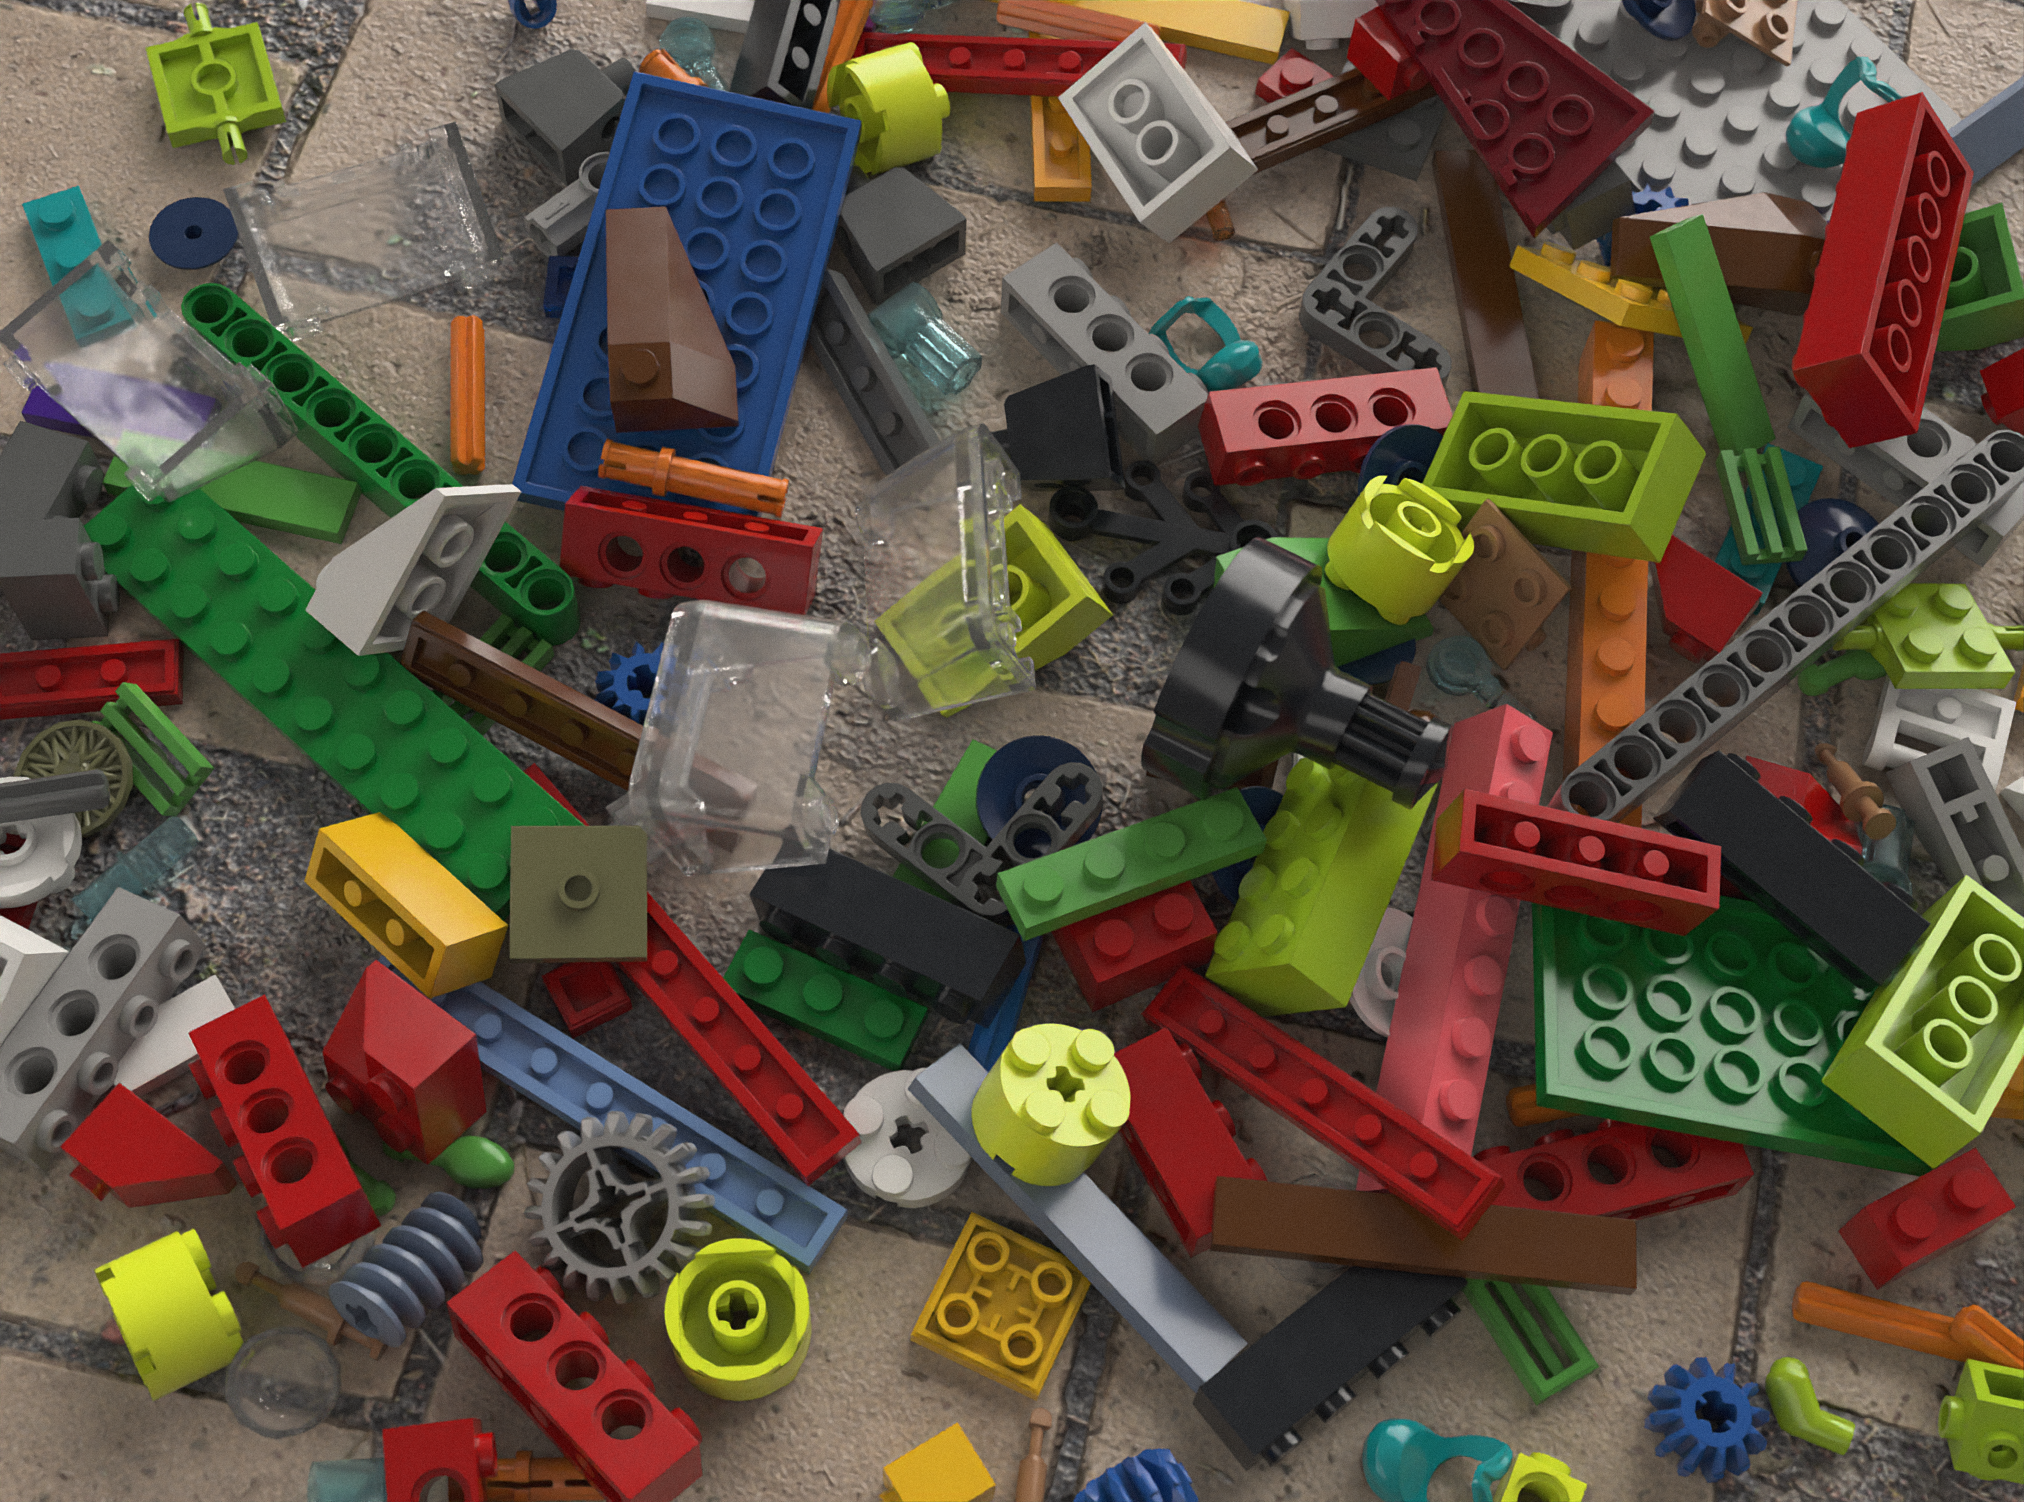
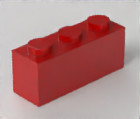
(1179, 1135)

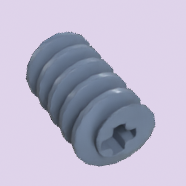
(410, 1270)

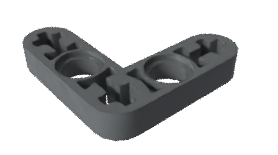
(1354, 300)
(975, 861)

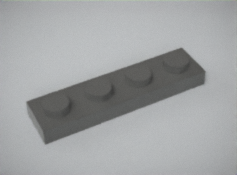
(867, 376)

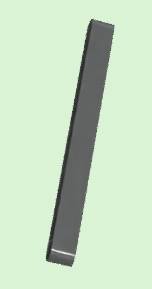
(1819, 611)

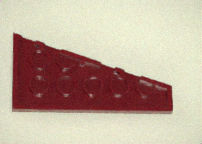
(1521, 98)

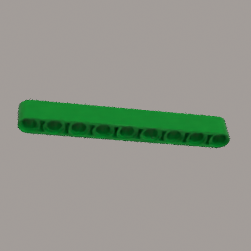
(366, 437)

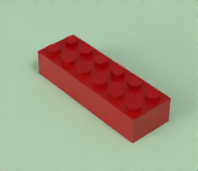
(1884, 273)

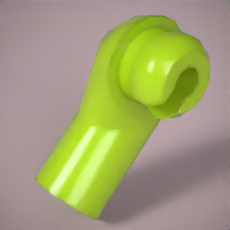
(1798, 1409)

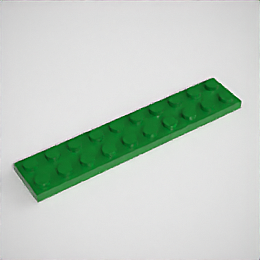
(347, 713)

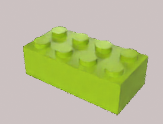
(1569, 471)
(1315, 892)
(1941, 1028)

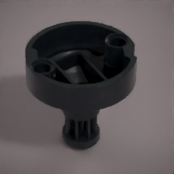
(1266, 684)

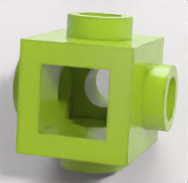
(1986, 1422)

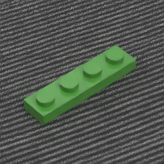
(1130, 863)

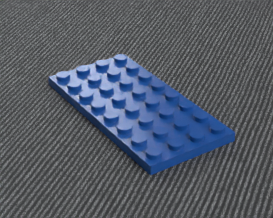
(757, 214)

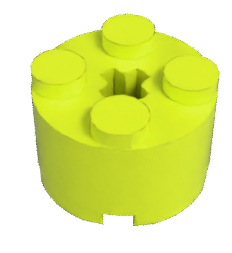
(896, 107)
(1398, 548)
(1051, 1103)
(702, 1305)
(168, 1314)

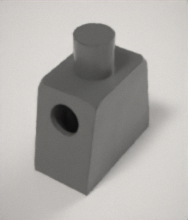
(565, 108)
(897, 231)

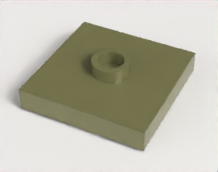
(578, 894)

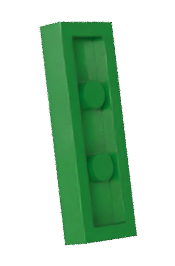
(825, 1001)

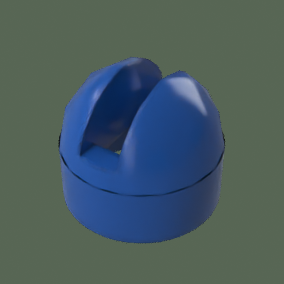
(537, 20)

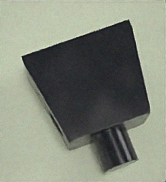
(1065, 433)

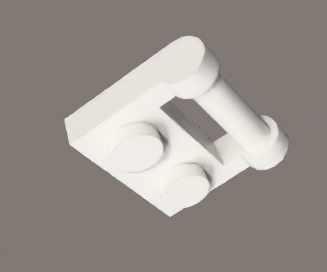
(1939, 719)

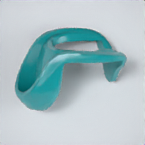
(1816, 131)
(1231, 365)
(1405, 1454)

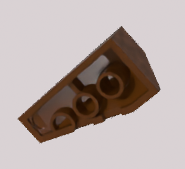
(1760, 240)
(662, 338)

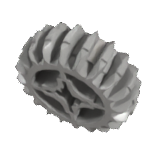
(630, 1231)

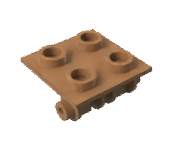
(1761, 23)
(1503, 588)

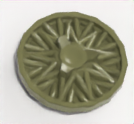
(78, 748)

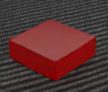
(586, 995)

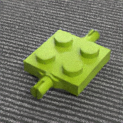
(215, 84)
(1936, 640)

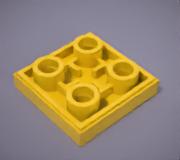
(1002, 1306)

